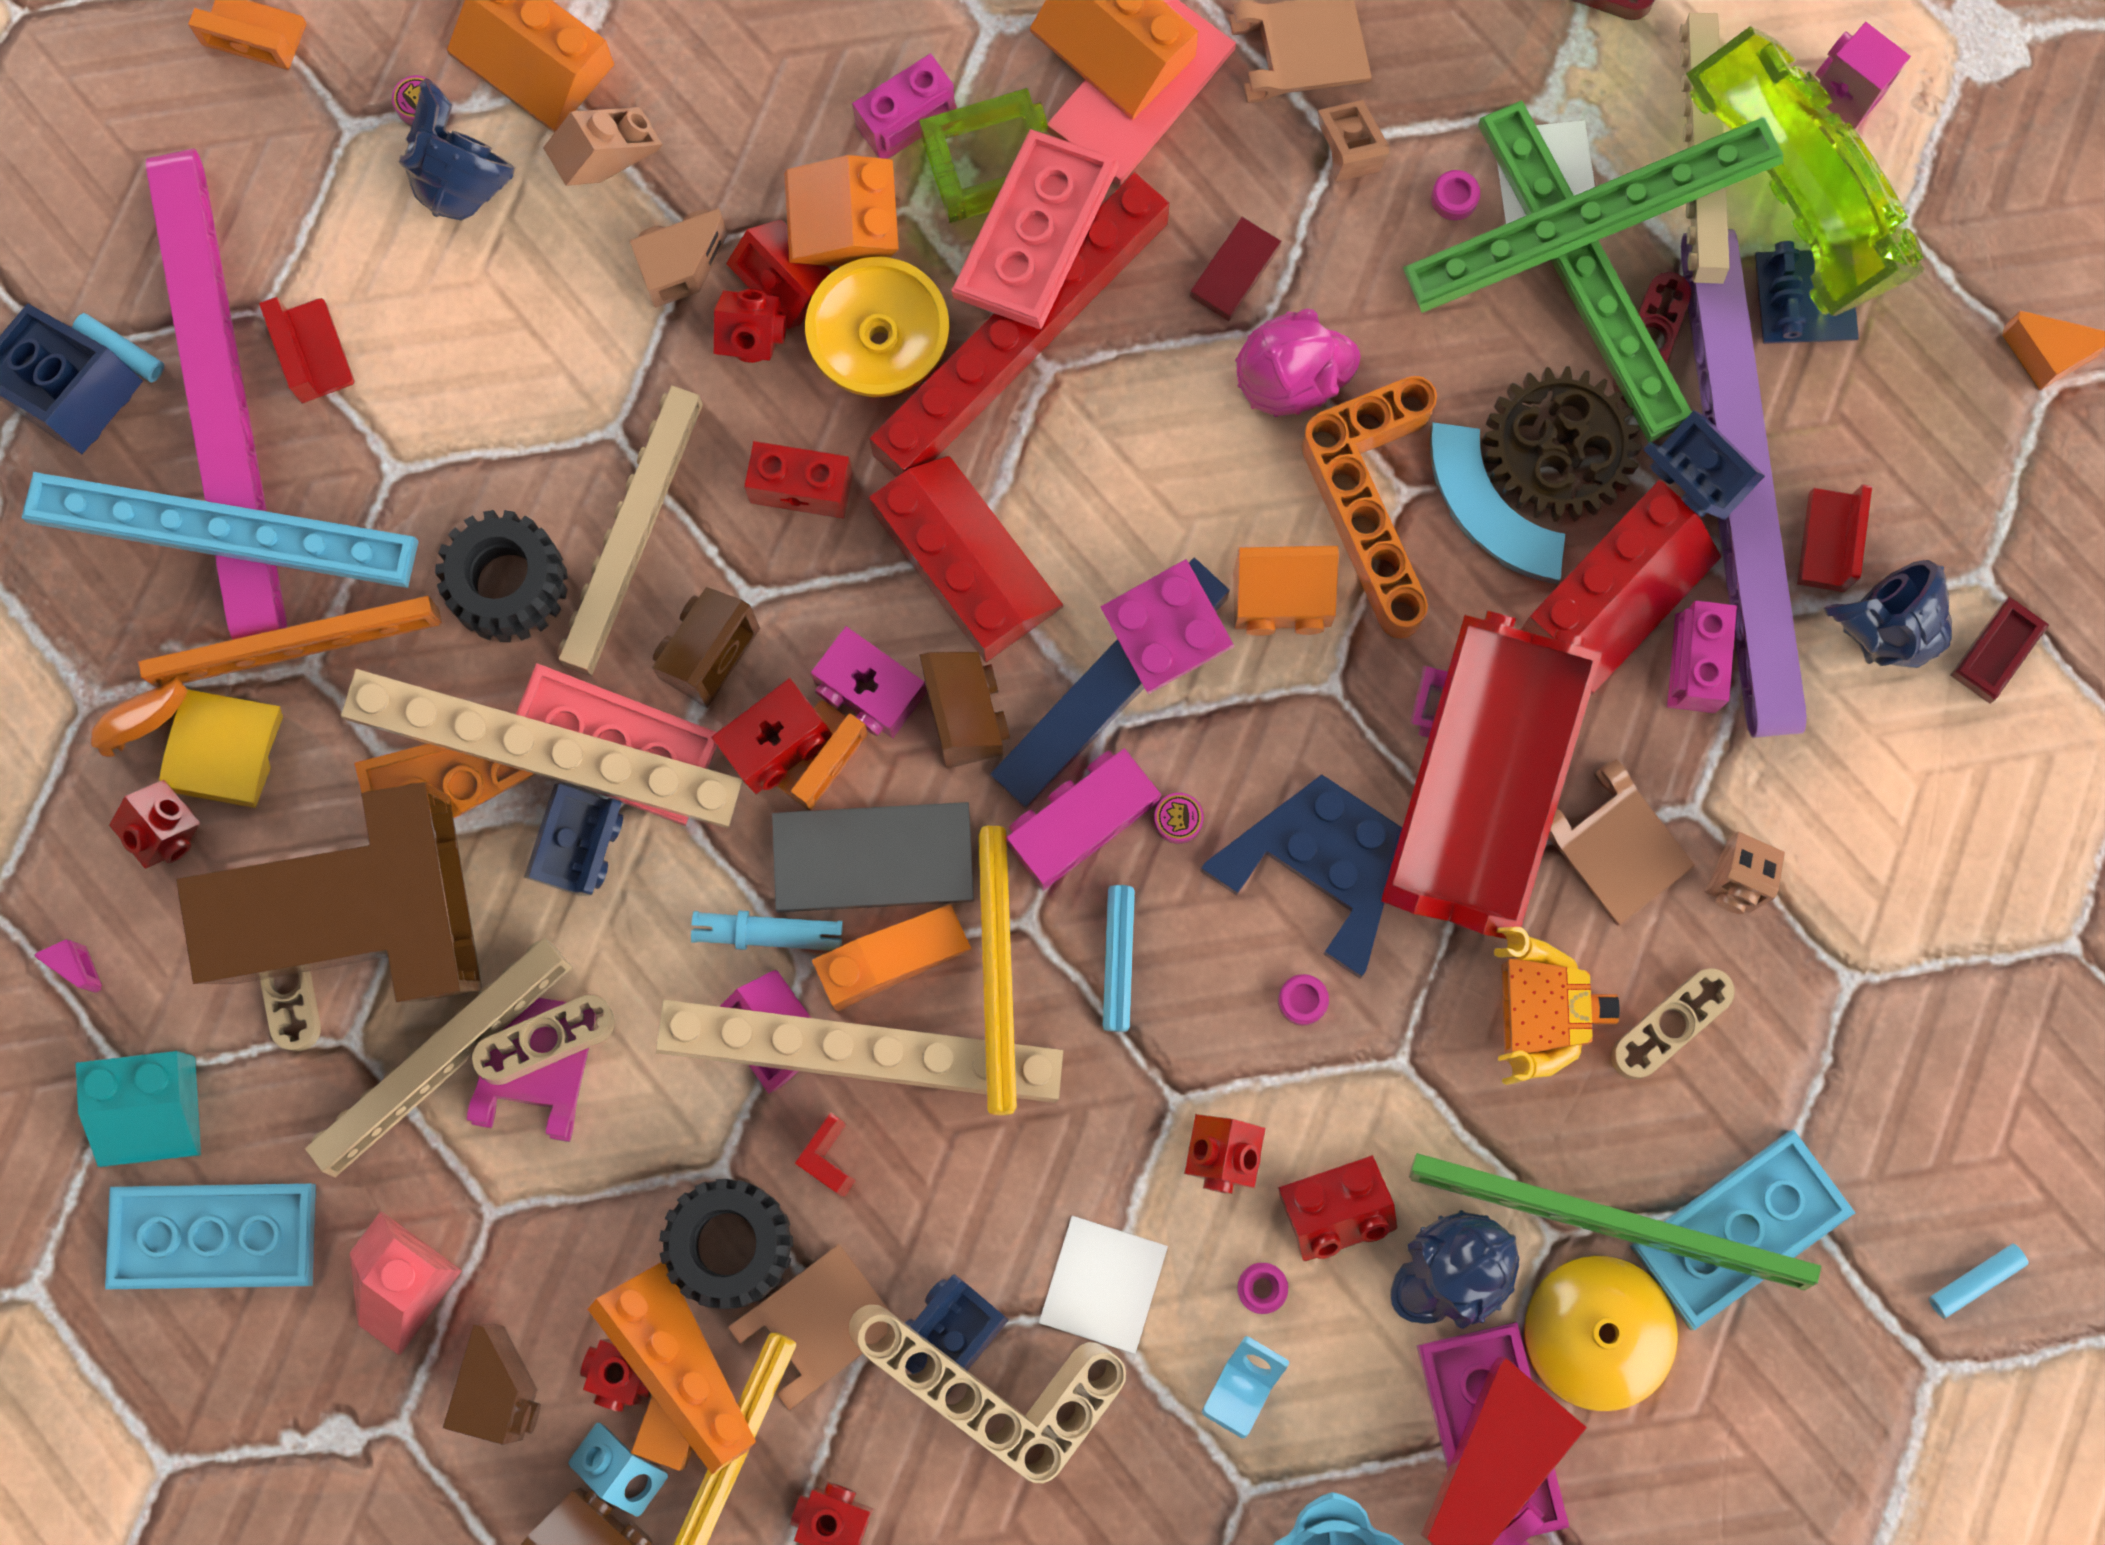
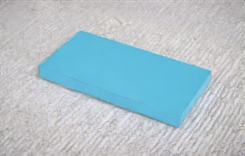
(1771, 1203)
(210, 1236)

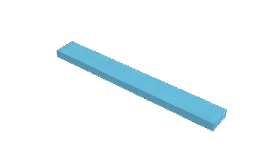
(220, 529)

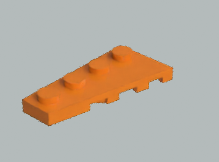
(461, 776)
(671, 1357)

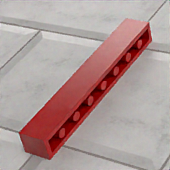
(1006, 347)

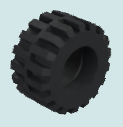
(480, 545)
(683, 1234)

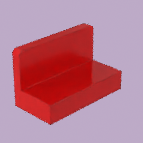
(764, 265)
(307, 348)
(1834, 538)
(813, 1159)

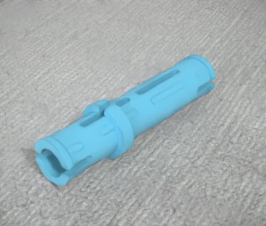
(765, 931)

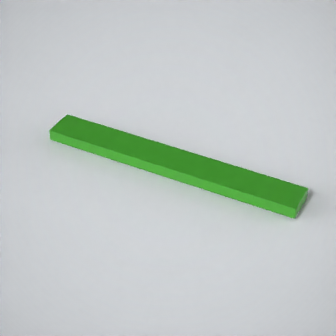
(1594, 214)
(1589, 277)
(1615, 1222)

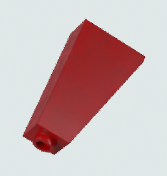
(1501, 1458)

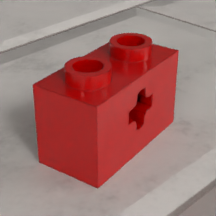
(798, 479)
(748, 737)

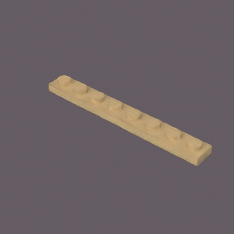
(541, 748)
(848, 1050)

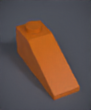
(890, 956)

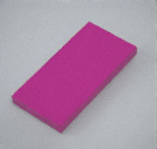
(1454, 1378)

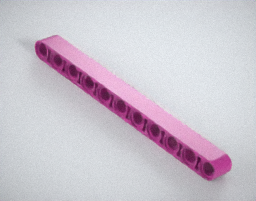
(212, 377)

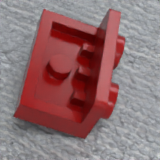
(1339, 1208)

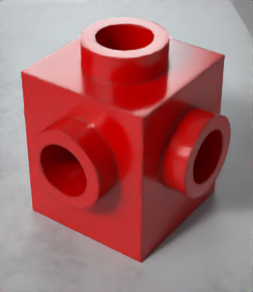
(748, 325)
(155, 825)
(1224, 1153)
(609, 1394)
(838, 1502)

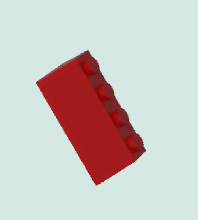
(964, 555)
(1630, 579)

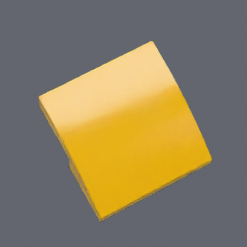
(220, 748)

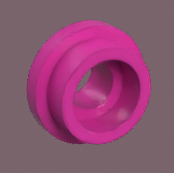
(1274, 1276)

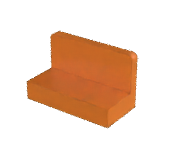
(250, 31)
(811, 778)

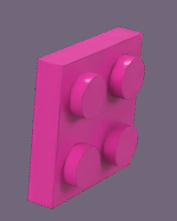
(1167, 626)

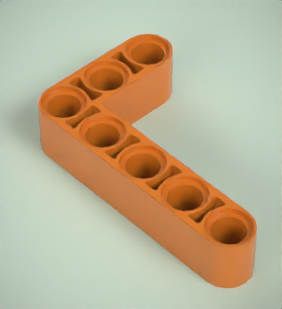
(1364, 498)

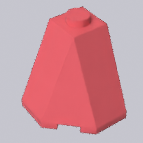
(396, 1282)

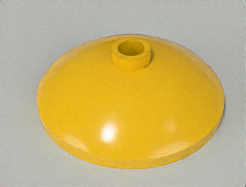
(871, 299)
(1565, 1338)

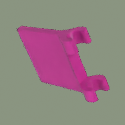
(551, 1086)

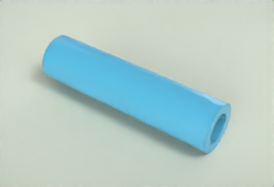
(129, 353)
(1978, 1281)

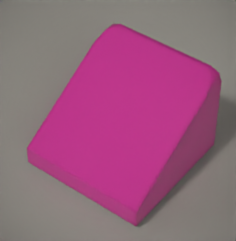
(72, 963)

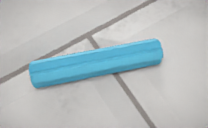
(1118, 958)

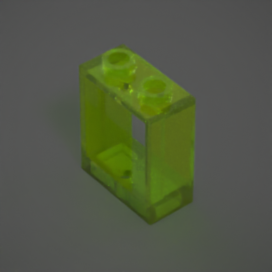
(935, 130)

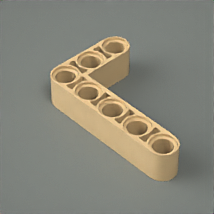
(981, 1403)

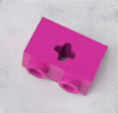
(1860, 72)
(856, 660)

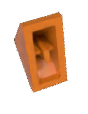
(2051, 346)

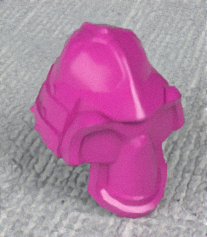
(1294, 364)

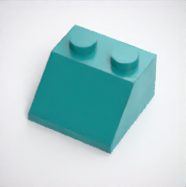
(139, 1107)

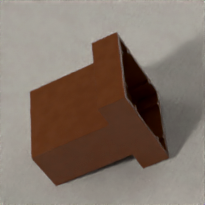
(345, 906)

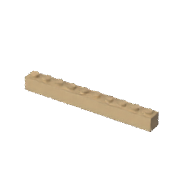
(1709, 213)
(630, 531)
(437, 1058)

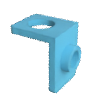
(1243, 1387)
(609, 1467)

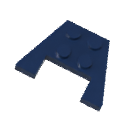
(1332, 845)

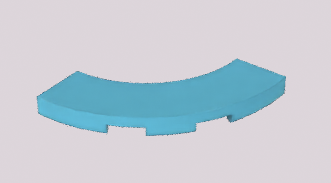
(1483, 513)

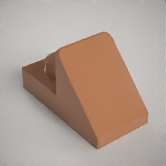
(1354, 140)

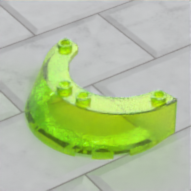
(1826, 175)

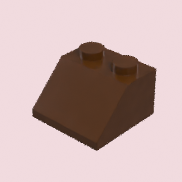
(706, 645)
(963, 707)
(492, 1390)
(585, 1520)

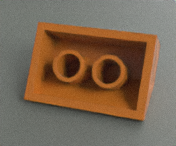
(1119, 45)
(531, 54)

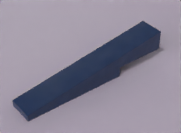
(1081, 714)

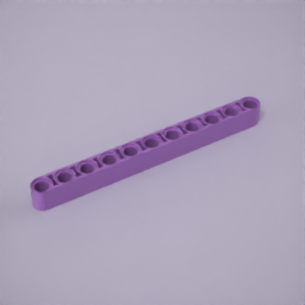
(1752, 531)

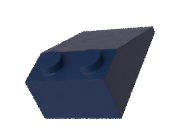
(61, 378)

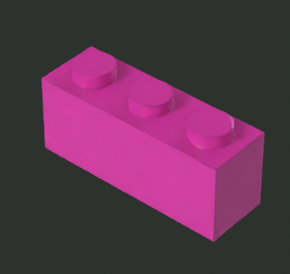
(1082, 817)

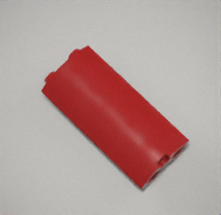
(1491, 775)

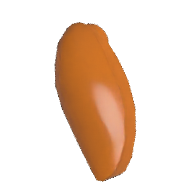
(137, 717)

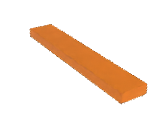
(292, 642)

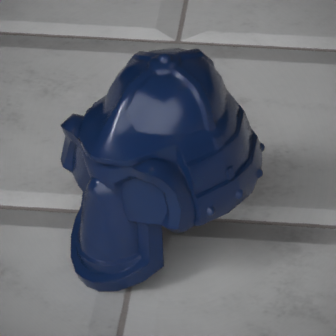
(448, 169)
(1901, 618)
(1458, 1270)

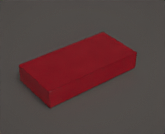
(1235, 268)
(1999, 650)

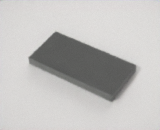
(872, 857)

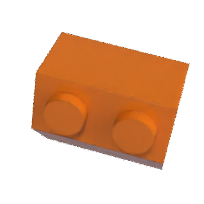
(841, 210)
(1285, 589)

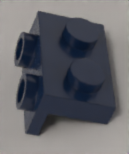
(1705, 467)
(574, 841)
(955, 1323)

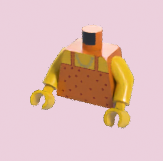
(1546, 1007)

